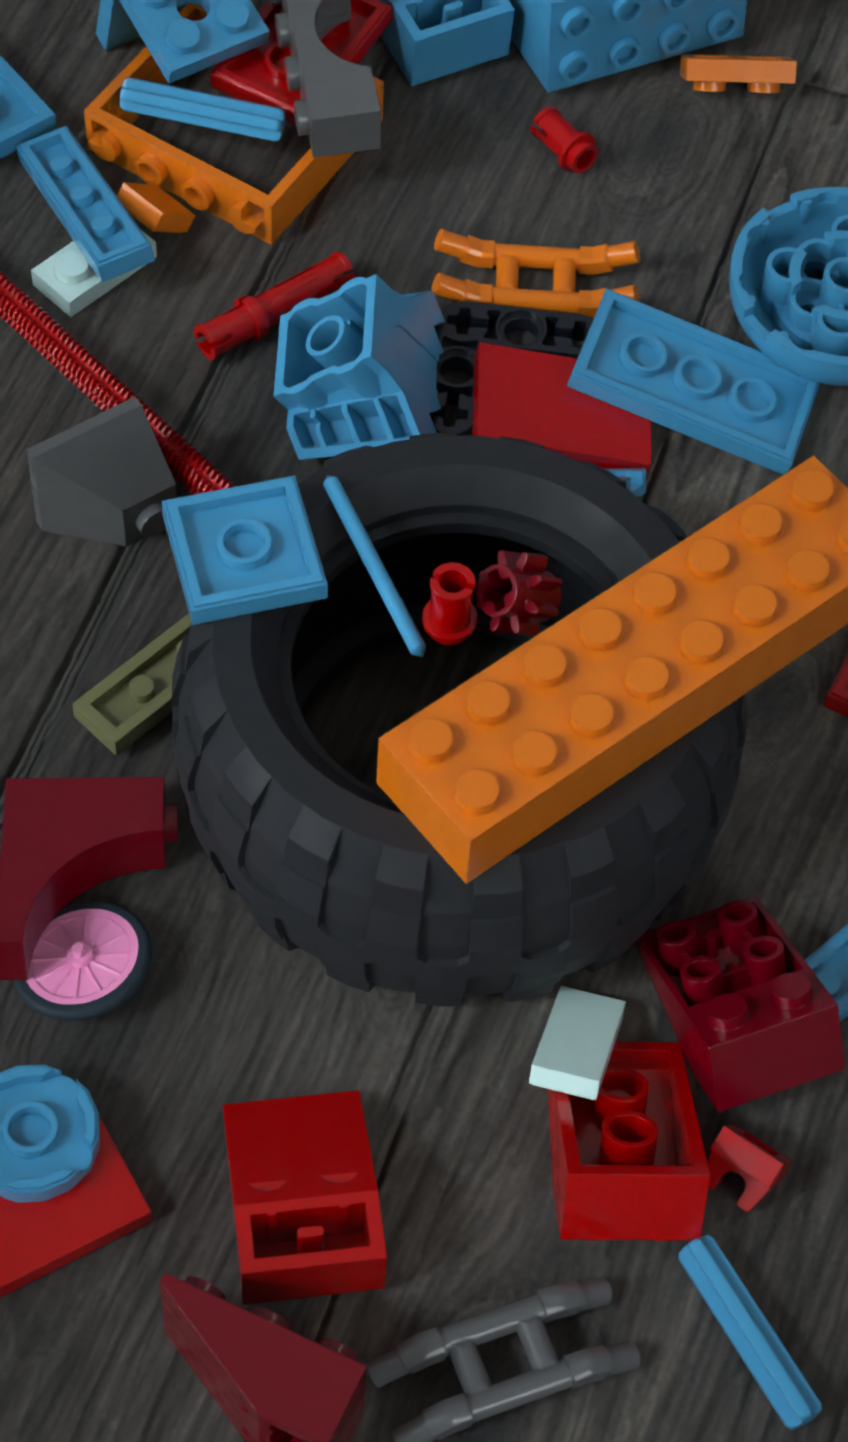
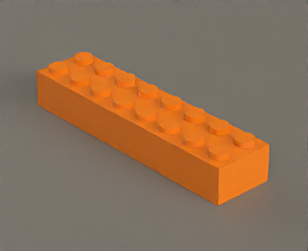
(624, 674)

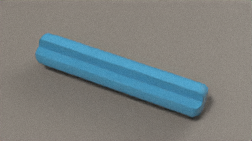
(202, 109)
(750, 1332)

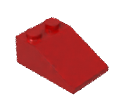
(633, 1155)

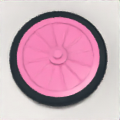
(87, 962)

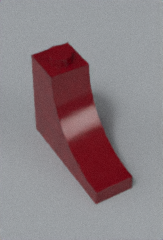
(67, 839)

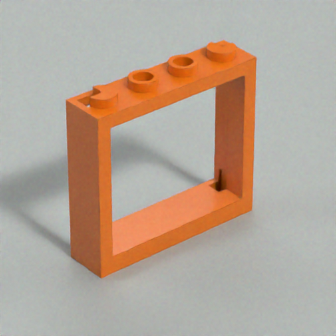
(200, 184)

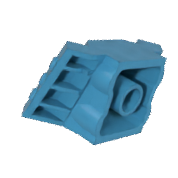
(358, 368)

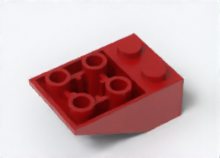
(304, 1197)

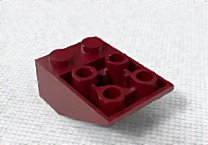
(742, 1003)
(261, 1371)

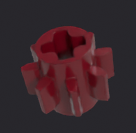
(518, 593)

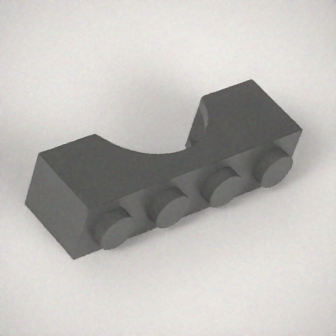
(337, 96)

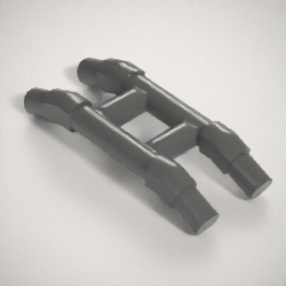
(481, 1397)

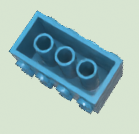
(597, 38)

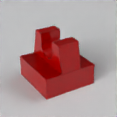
(751, 1158)

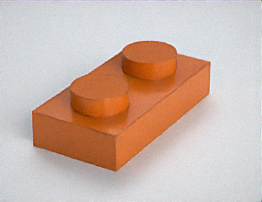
(761, 72)

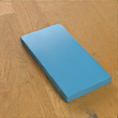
(693, 382)

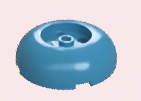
(774, 290)

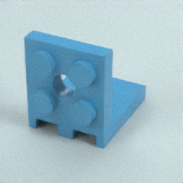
(179, 43)

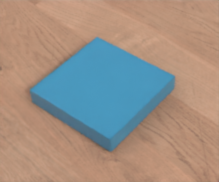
(244, 550)

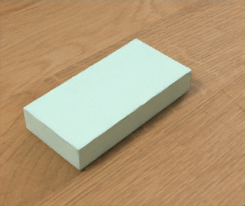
(577, 1043)

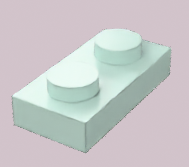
(71, 281)

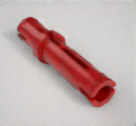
(255, 315)

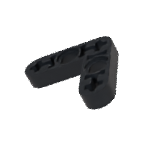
(478, 317)

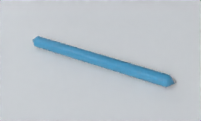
(374, 566)

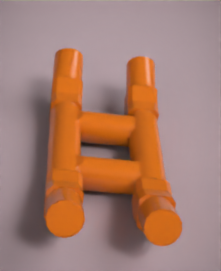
(511, 257)

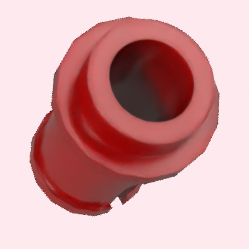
(574, 148)
(450, 612)

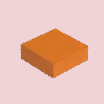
(155, 208)

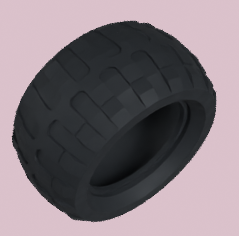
(338, 861)

